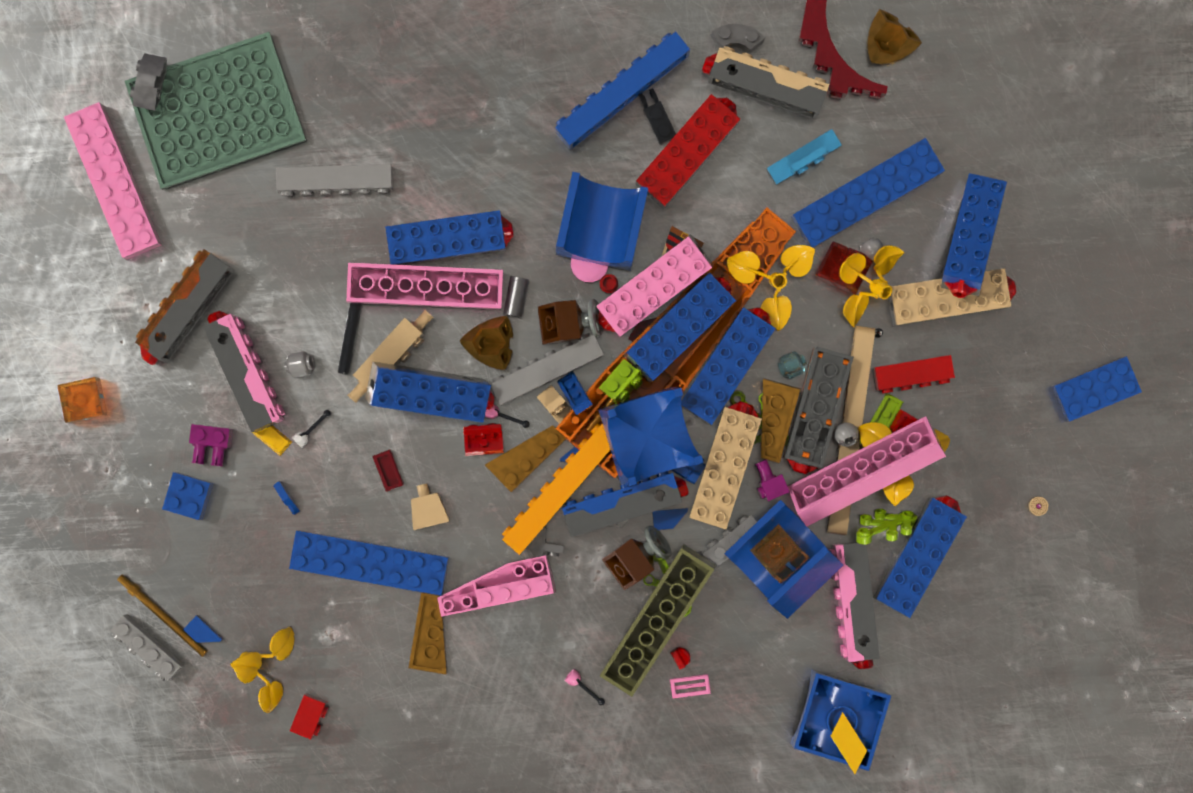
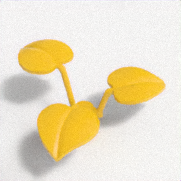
(798, 262)
(850, 269)
(902, 488)
(248, 663)

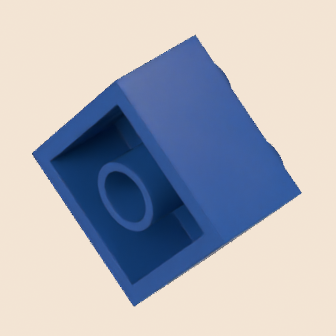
(187, 496)

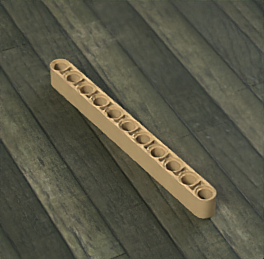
(854, 409)

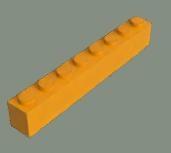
(558, 491)

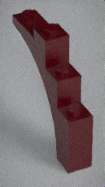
(826, 58)

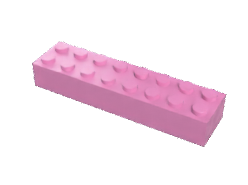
(112, 181)
(424, 286)
(866, 471)

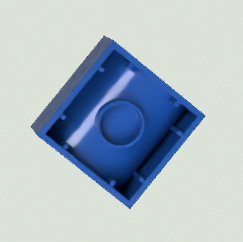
(601, 223)
(805, 580)

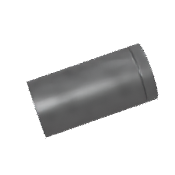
(516, 296)

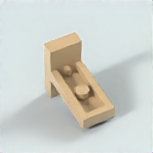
(554, 403)

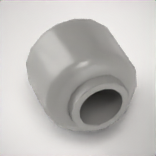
(299, 364)

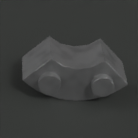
(737, 36)
(149, 81)

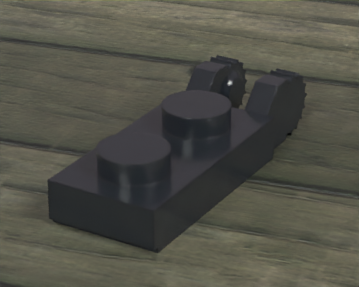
(657, 118)

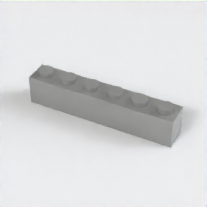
(334, 178)
(547, 369)

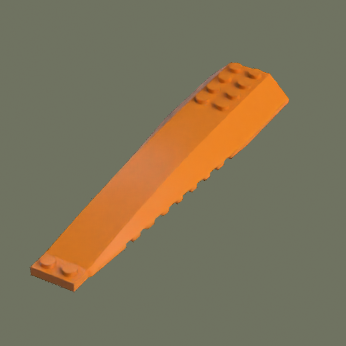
(764, 238)

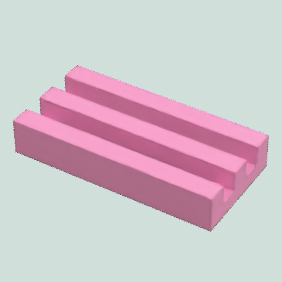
(690, 678)

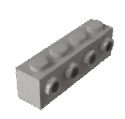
(716, 548)
(147, 647)

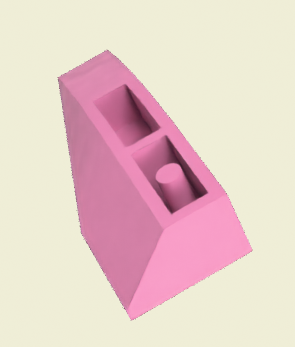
(503, 585)

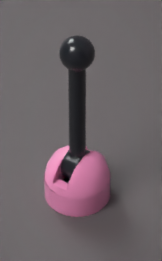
(494, 412)
(574, 679)

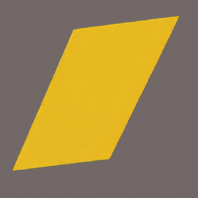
(848, 743)

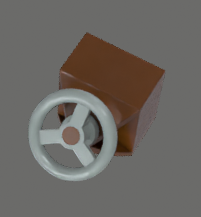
(565, 321)
(634, 559)

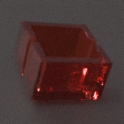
(831, 265)

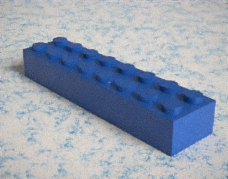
(622, 90)
(868, 193)
(369, 562)

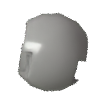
(871, 247)
(846, 434)

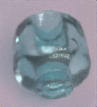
(792, 365)

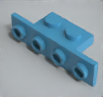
(804, 156)

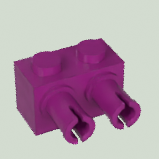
(206, 436)
(770, 485)

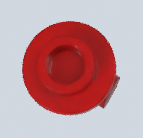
(681, 657)

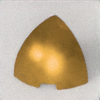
(890, 39)
(490, 342)

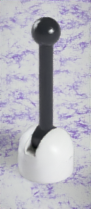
(301, 438)

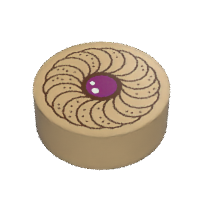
(1038, 506)

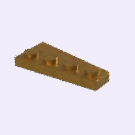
(777, 414)
(523, 459)
(428, 639)

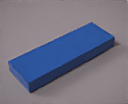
(574, 392)

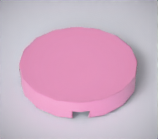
(588, 271)

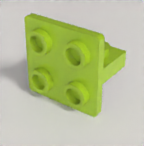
(622, 382)

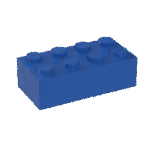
(1097, 389)

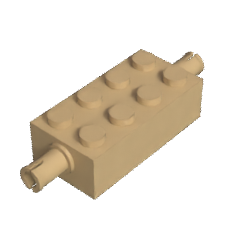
(392, 350)

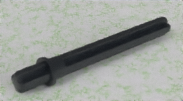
(349, 338)

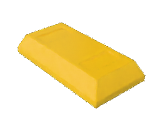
(274, 439)

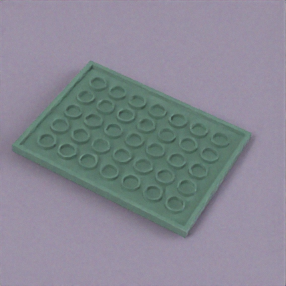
(219, 112)

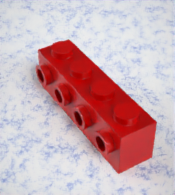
(913, 373)

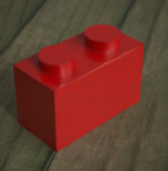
(308, 716)

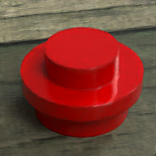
(608, 283)

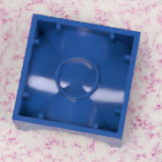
(648, 435)
(823, 707)

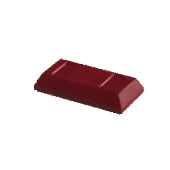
(388, 470)

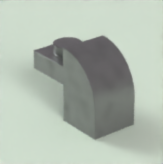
(538, 545)

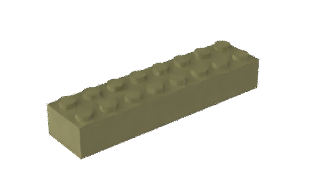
(657, 620)

